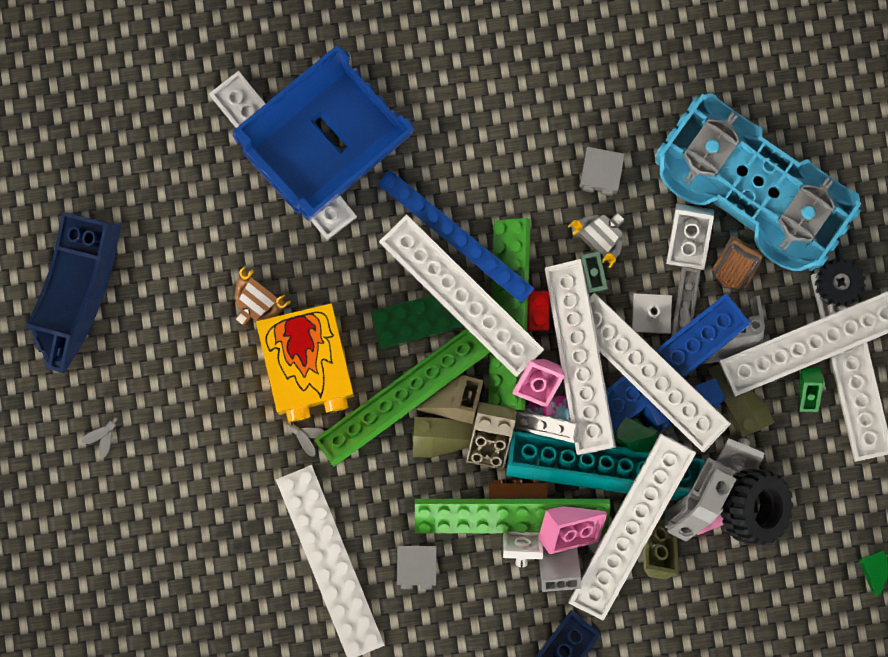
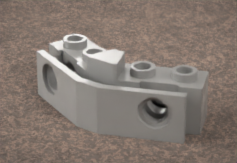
(702, 503)

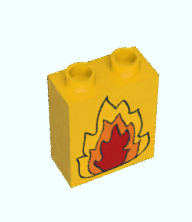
(305, 362)

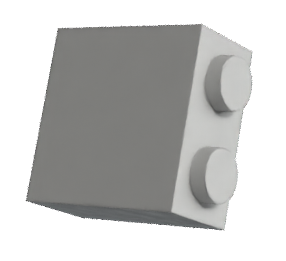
(601, 171)
(416, 566)
(560, 570)

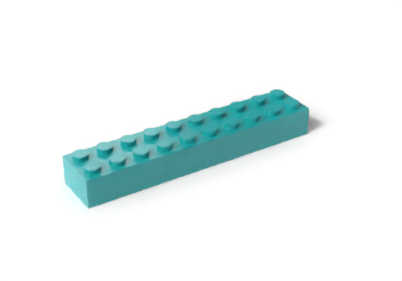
(609, 469)

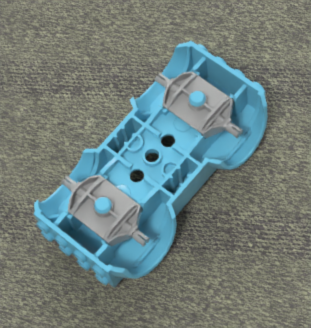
(789, 229)

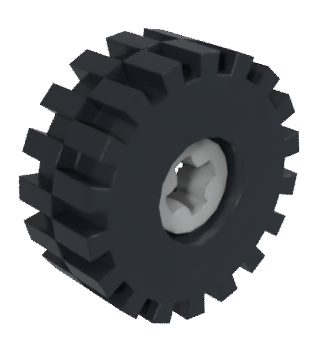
(827, 283)

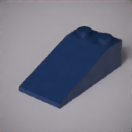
(570, 639)

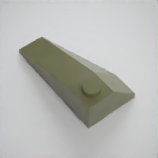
(746, 410)
(439, 436)
(661, 551)

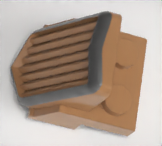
(737, 264)

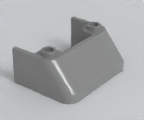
(753, 336)

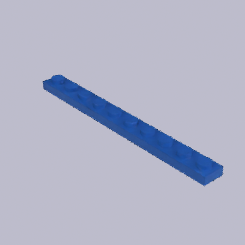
(456, 236)

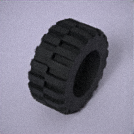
(773, 510)

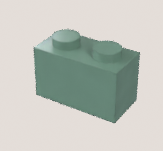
(594, 273)

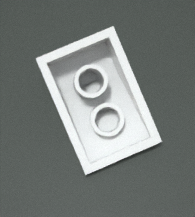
(690, 236)

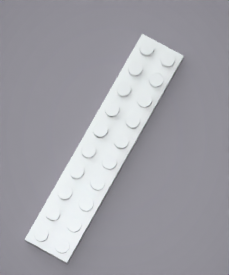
(238, 103)
(461, 295)
(807, 345)
(580, 356)
(656, 377)
(857, 393)
(632, 526)
(330, 562)

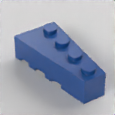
(655, 418)

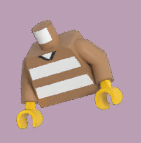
(255, 300)

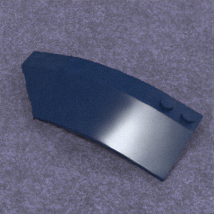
(73, 287)

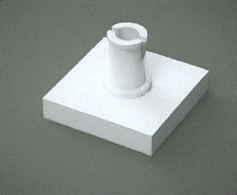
(651, 313)
(739, 455)
(522, 547)

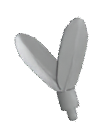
(104, 434)
(303, 436)

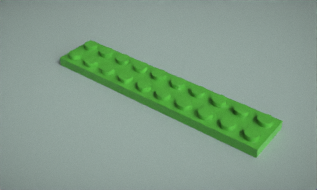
(512, 247)
(401, 396)
(493, 514)

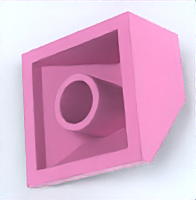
(539, 381)

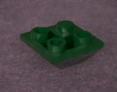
(635, 436)

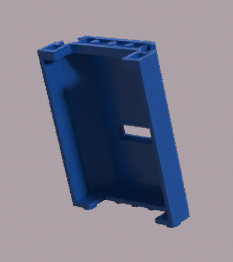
(298, 154)

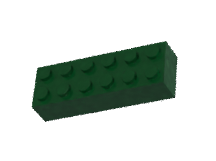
(413, 322)

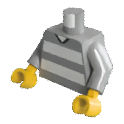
(601, 235)

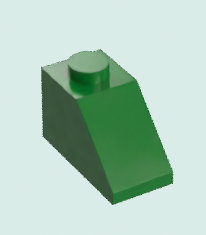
(810, 389)
(875, 570)

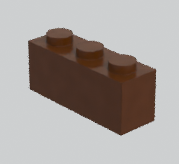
(518, 490)

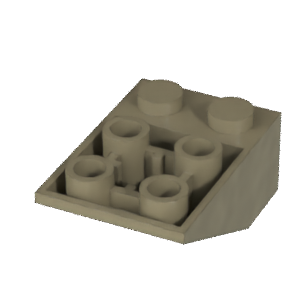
(455, 400)
(491, 435)

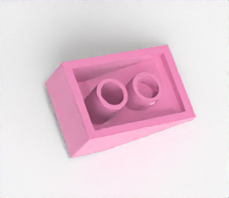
(570, 528)

